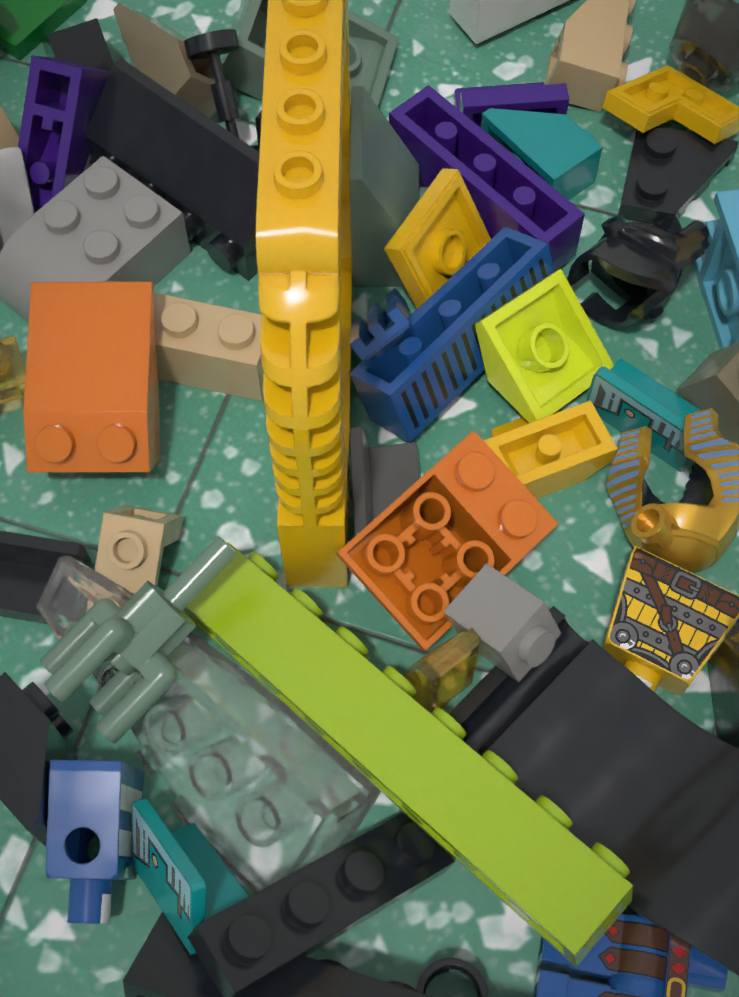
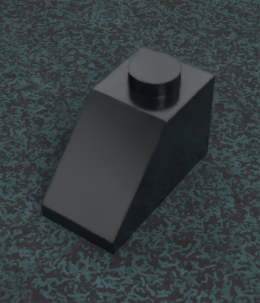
(80, 44)

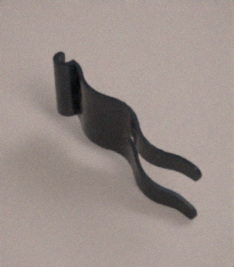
(627, 779)

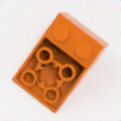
(443, 534)

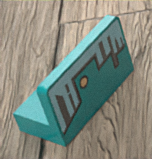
(634, 400)
(181, 871)

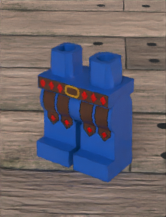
(633, 962)

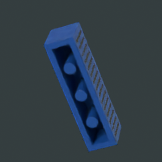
(440, 350)

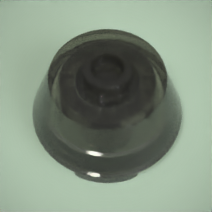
(708, 43)

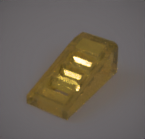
(444, 670)

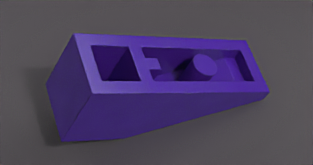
(55, 121)

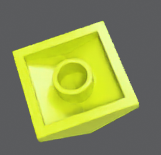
(541, 348)

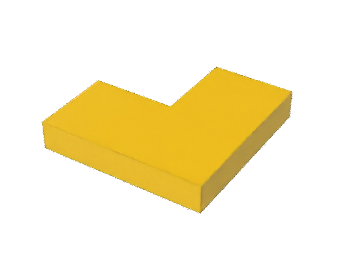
(672, 95)

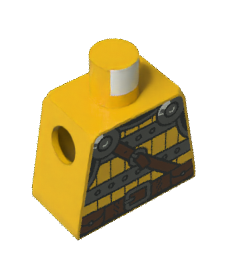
(667, 622)

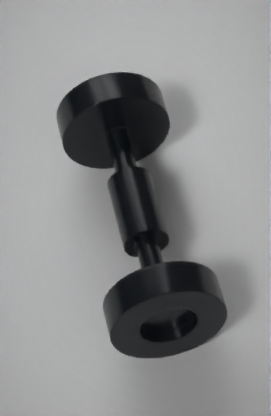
(211, 46)

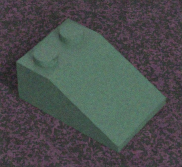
(369, 52)
(381, 191)

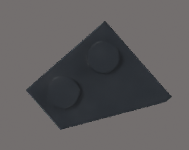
(669, 172)

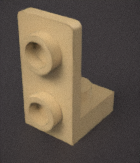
(134, 544)

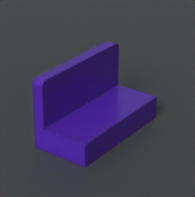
(521, 97)

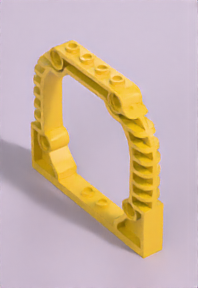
(307, 281)

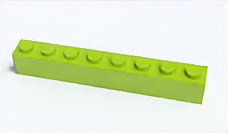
(417, 757)

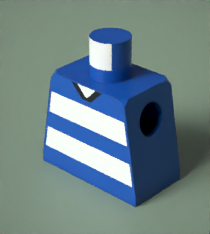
(85, 802)

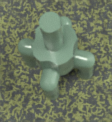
(133, 640)

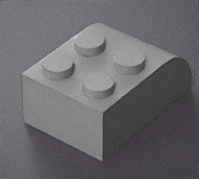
(93, 231)

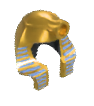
(707, 517)

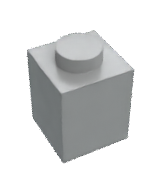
(510, 620)

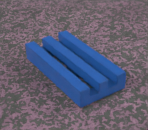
(363, 334)

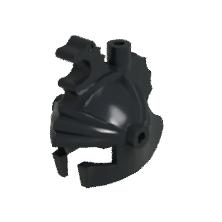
(639, 265)

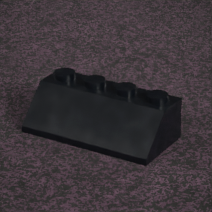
(183, 161)

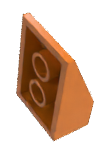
(91, 378)

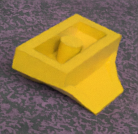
(554, 449)

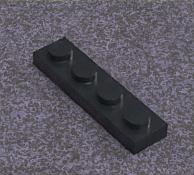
(316, 904)

